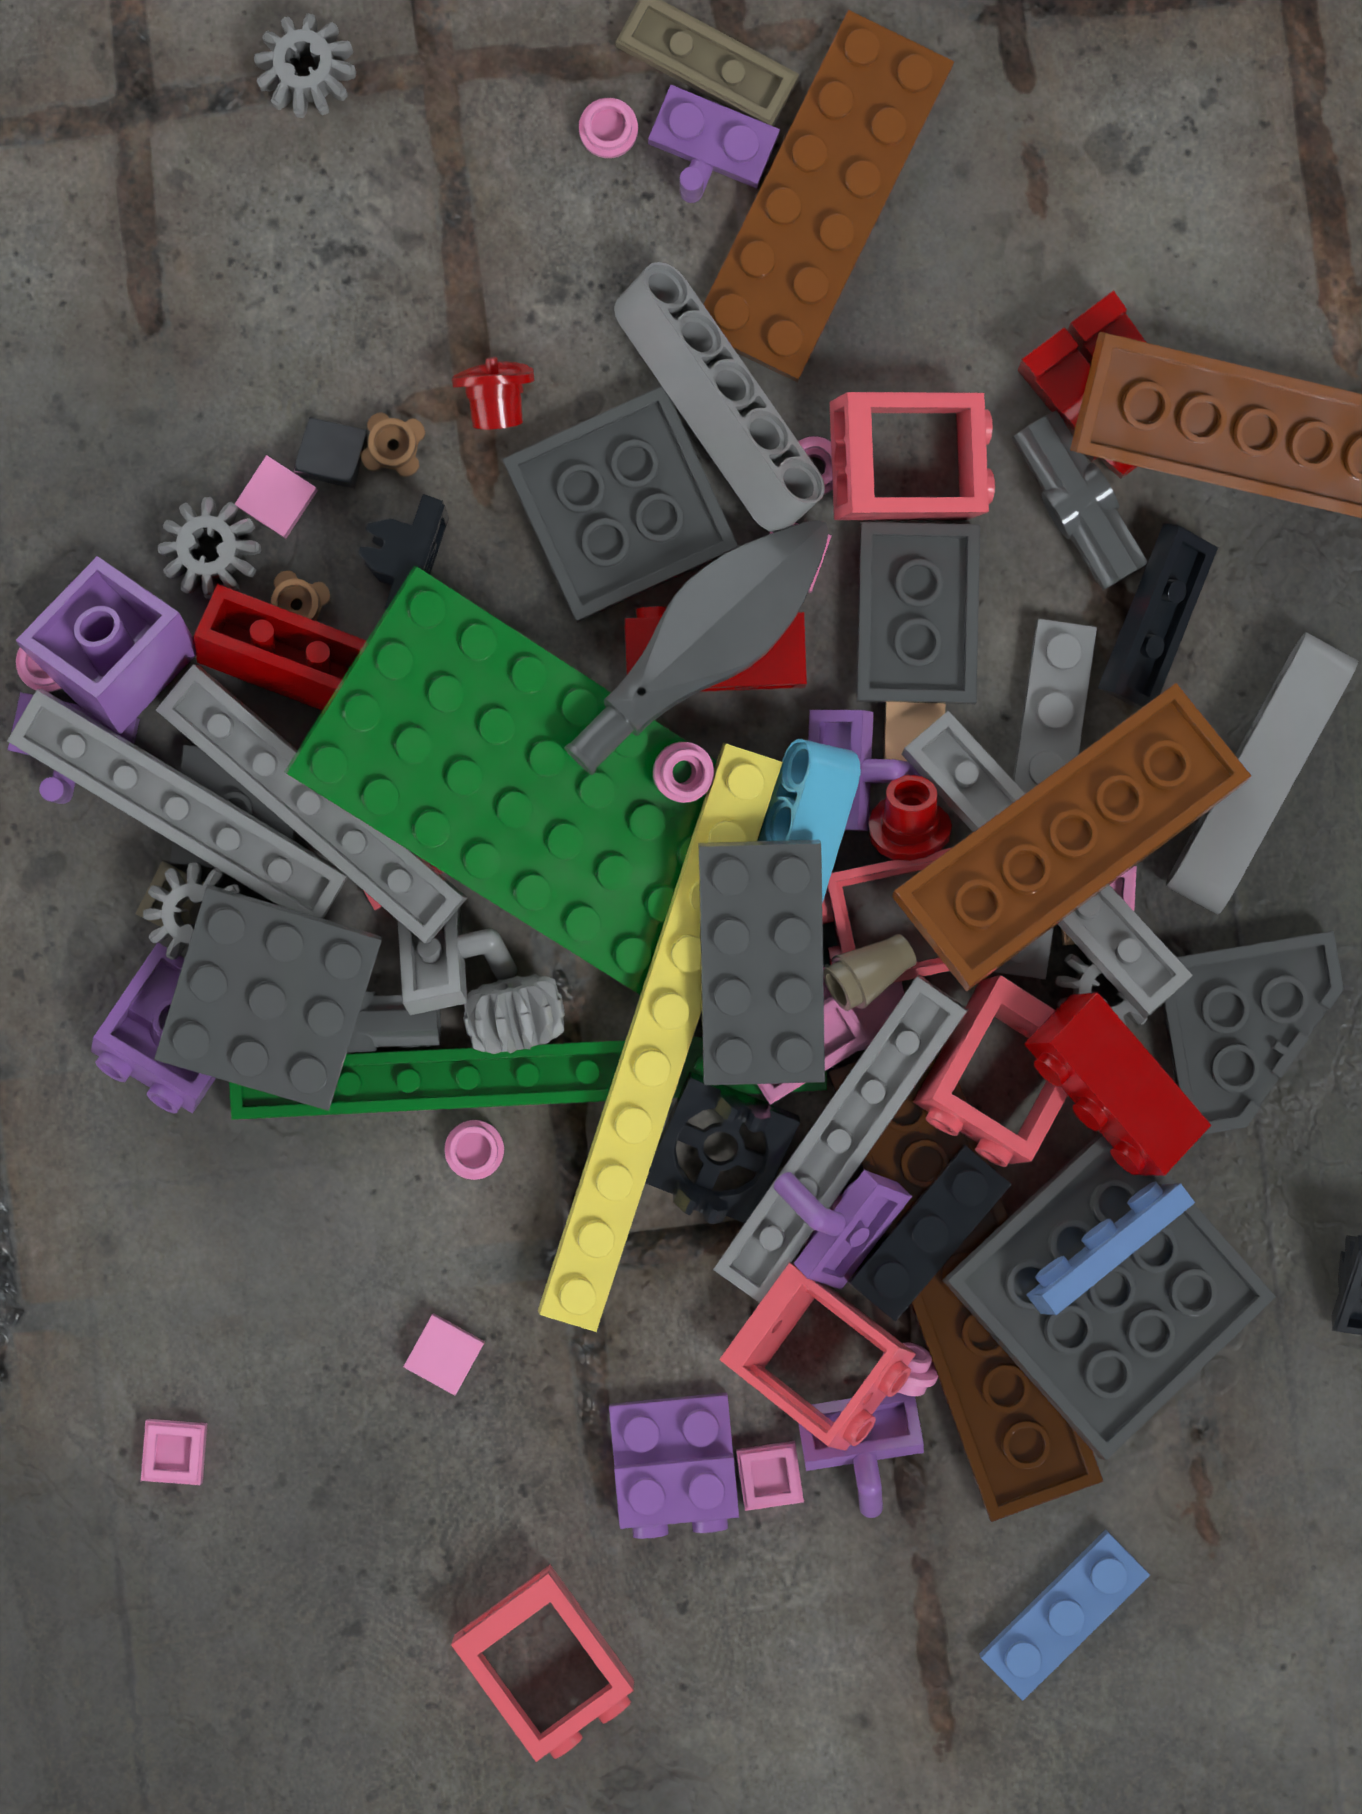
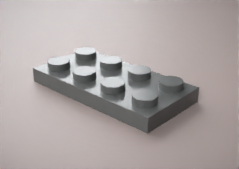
(761, 962)

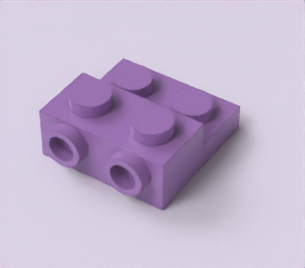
(133, 1032)
(674, 1464)

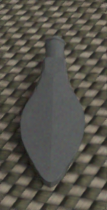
(710, 633)

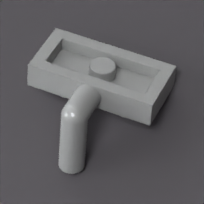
(435, 971)

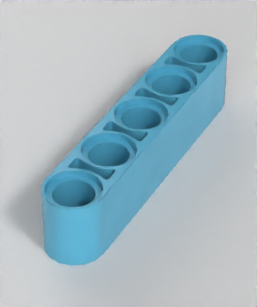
(813, 798)

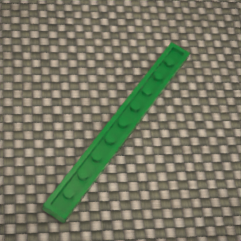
(470, 1080)

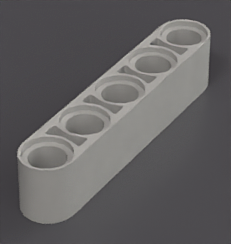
(718, 397)
(1274, 756)

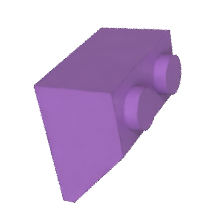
(109, 644)

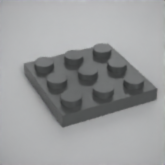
(620, 503)
(268, 997)

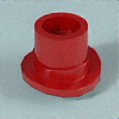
(495, 392)
(909, 820)

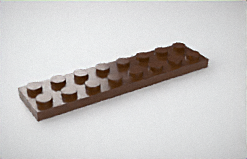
(1007, 1427)

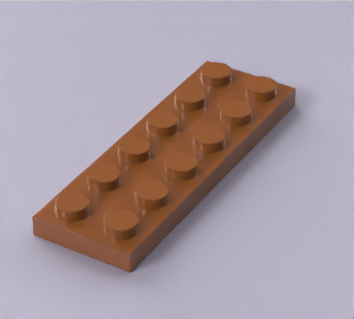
(824, 193)
(1222, 424)
(1070, 836)

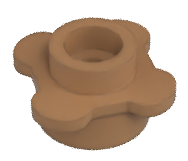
(383, 430)
(290, 588)

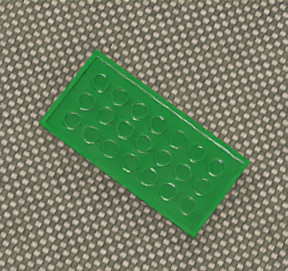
(459, 754)

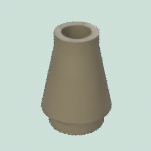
(866, 972)

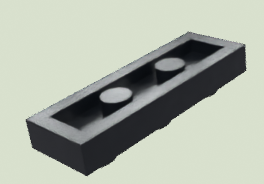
(1158, 616)
(929, 1233)

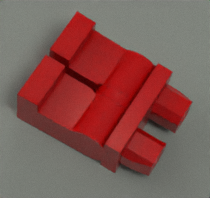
(1063, 362)

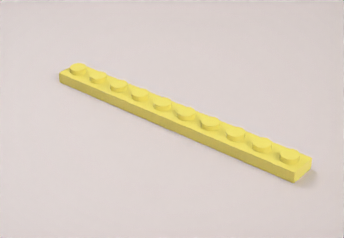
(650, 1058)

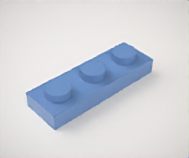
(1108, 1246)
(1064, 1614)

